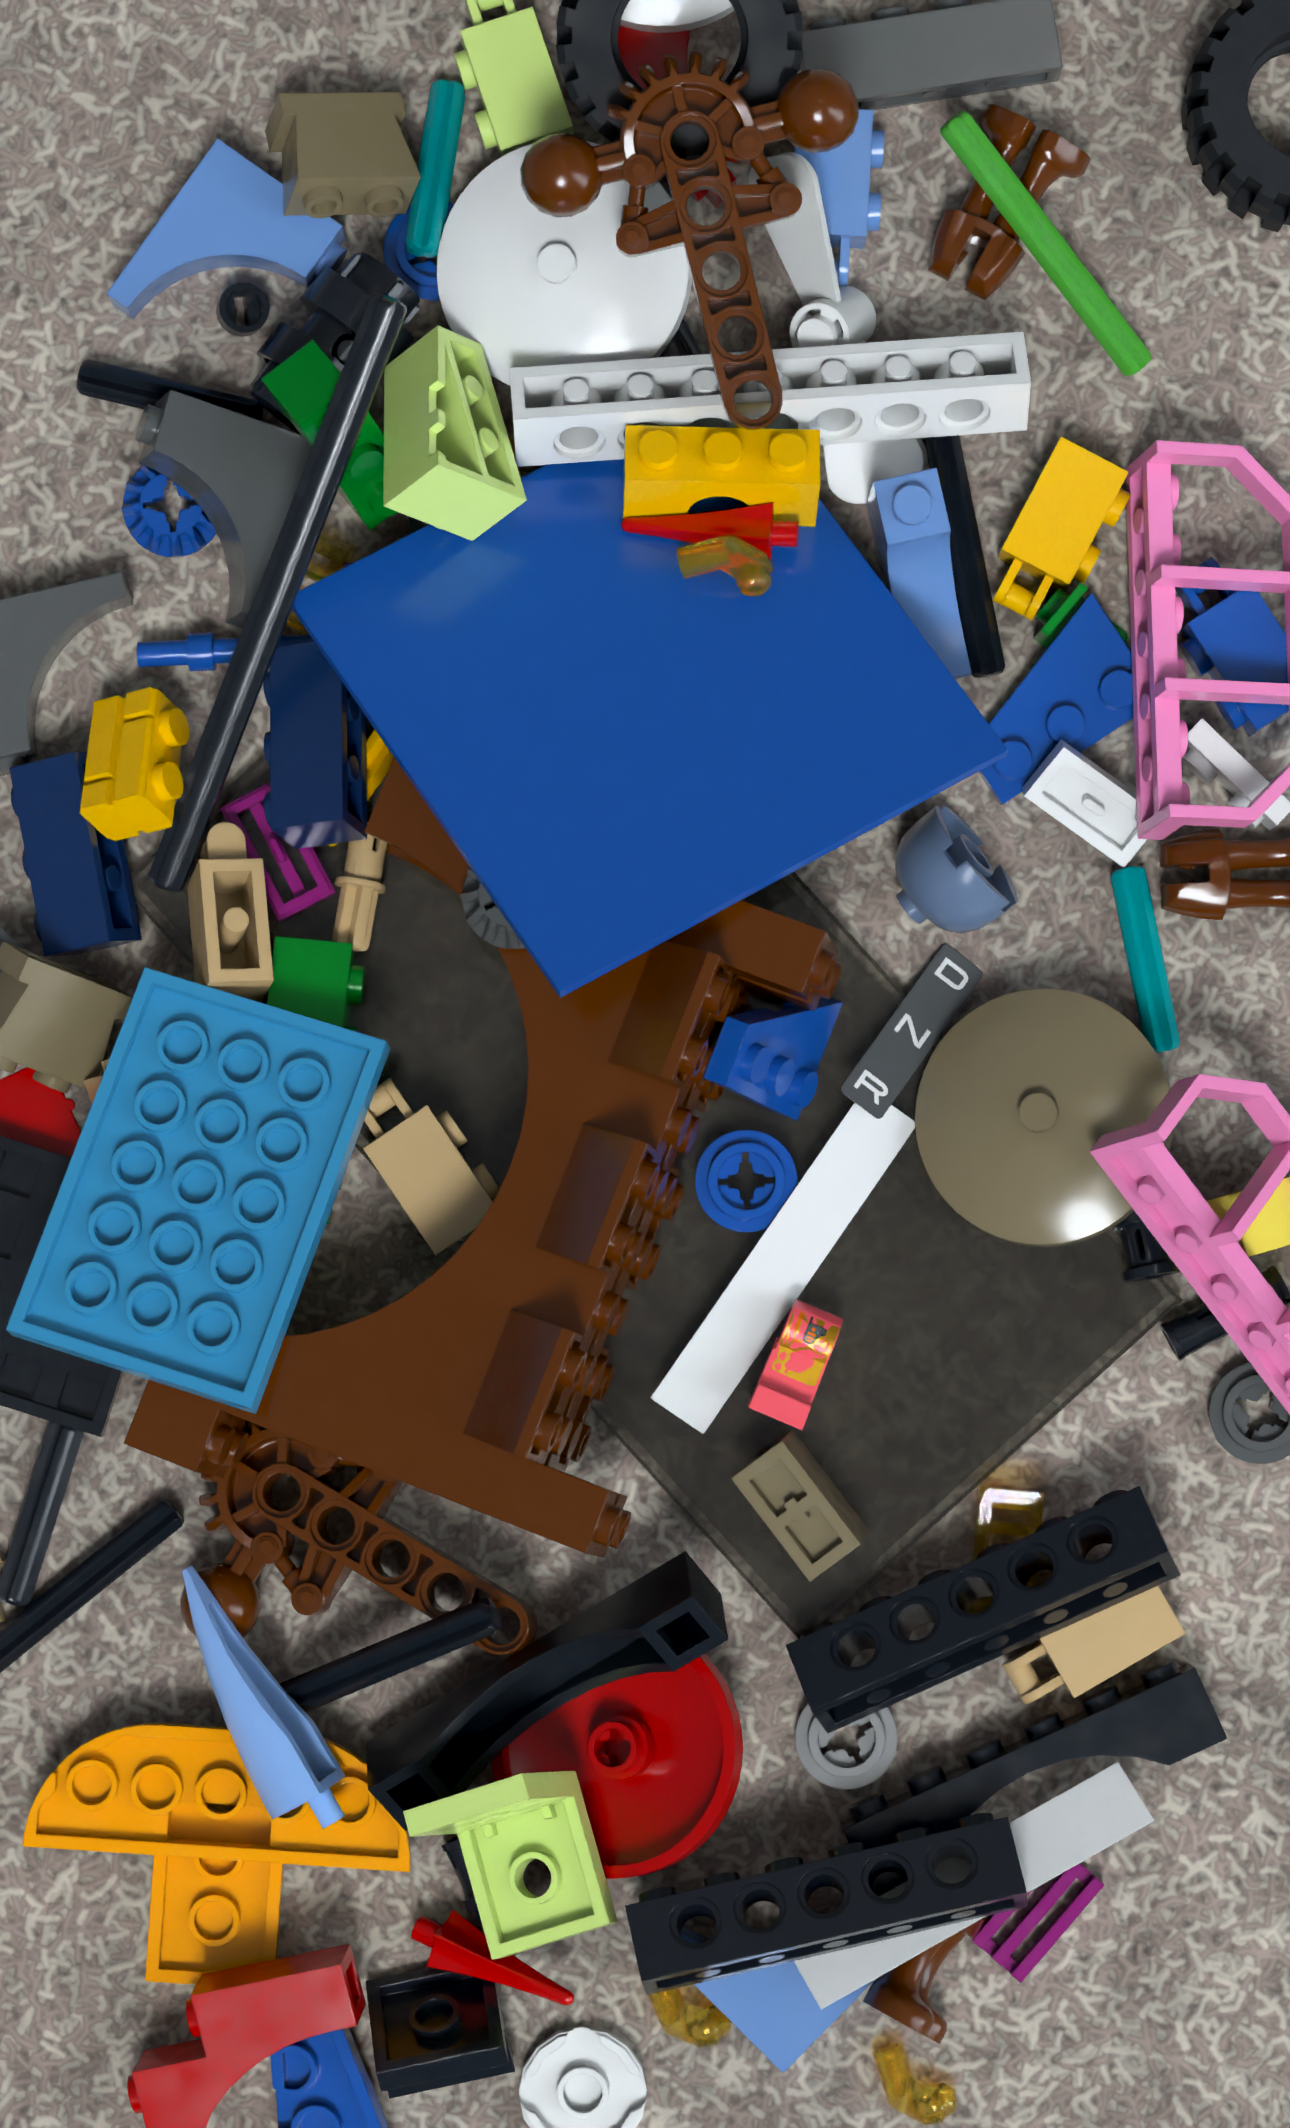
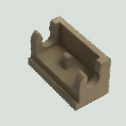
(801, 1505)

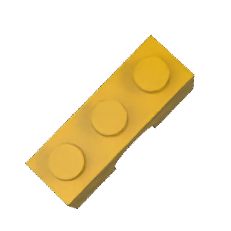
(678, 465)

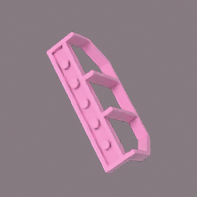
(1158, 618)
(1192, 1232)

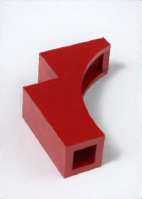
(241, 2021)

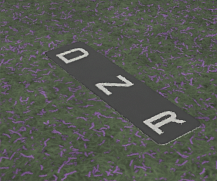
(911, 1031)

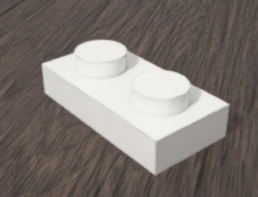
(1213, 757)
(1087, 802)

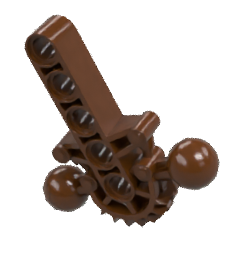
(566, 175)
(267, 1537)

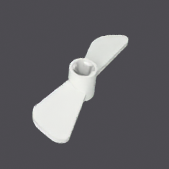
(809, 261)

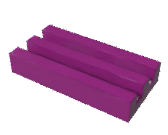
(303, 899)
(1051, 1934)

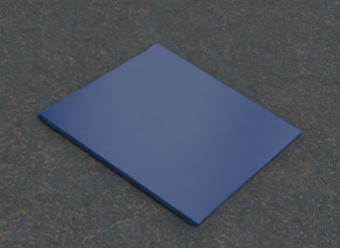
(631, 735)

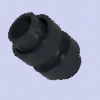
(337, 311)

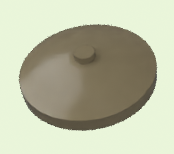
(1021, 1103)

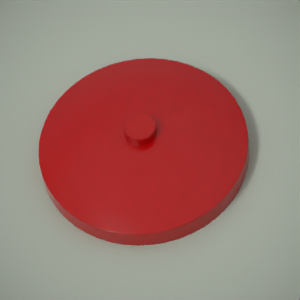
(651, 1762)

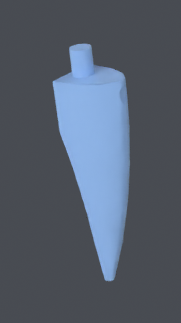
(270, 1730)

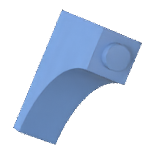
(225, 219)
(915, 560)
(773, 2007)

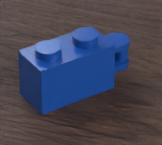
(1236, 643)

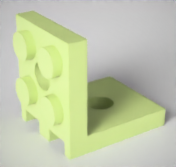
(501, 1833)

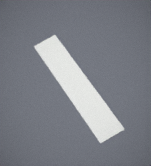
(781, 1264)
(1046, 1844)

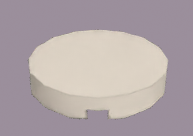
(582, 2067)

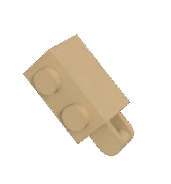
(230, 917)
(428, 1170)
(1096, 1646)

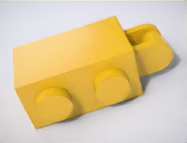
(1059, 525)

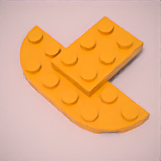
(212, 1840)

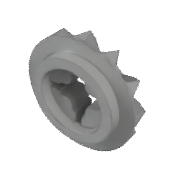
(836, 1766)

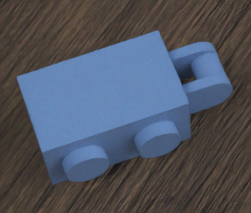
(845, 189)

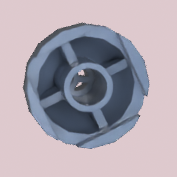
(949, 875)

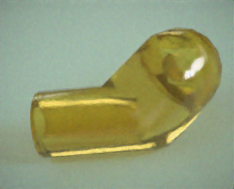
(731, 555)
(689, 2022)
(909, 2095)

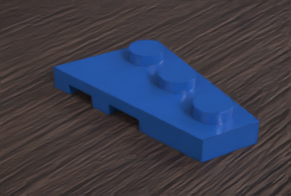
(1070, 694)
(774, 1055)
(324, 2084)

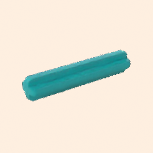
(435, 167)
(1145, 958)

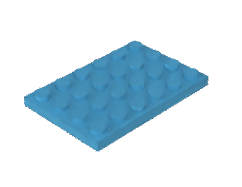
(199, 1190)

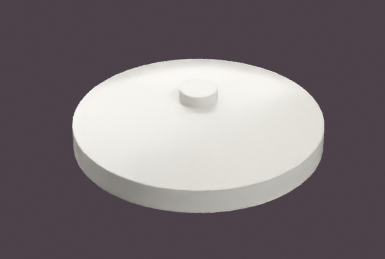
(554, 285)

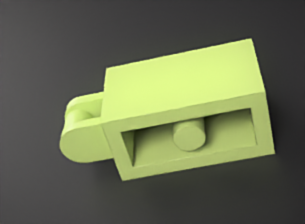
(512, 76)

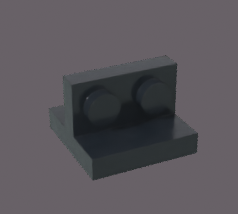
(436, 2030)

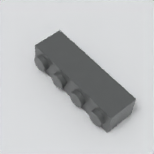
(938, 52)

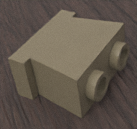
(342, 153)
(54, 1018)

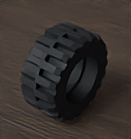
(594, 68)
(1219, 118)

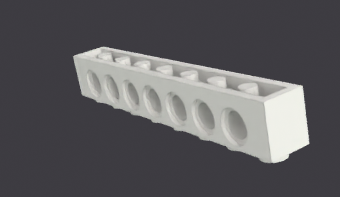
(840, 389)

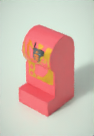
(796, 1364)

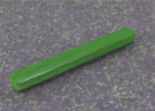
(1045, 243)

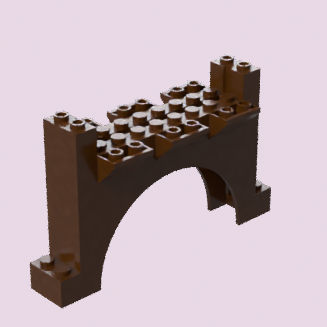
(497, 1355)

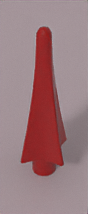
(750, 523)
(464, 1950)

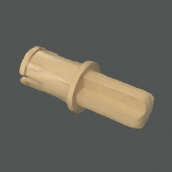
(359, 892)

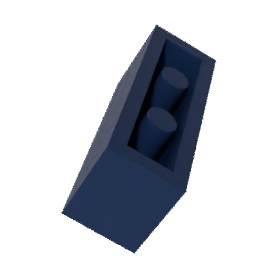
(313, 751)
(73, 869)

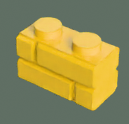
(133, 764)

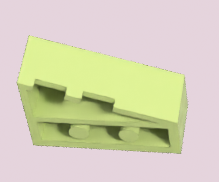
(447, 438)

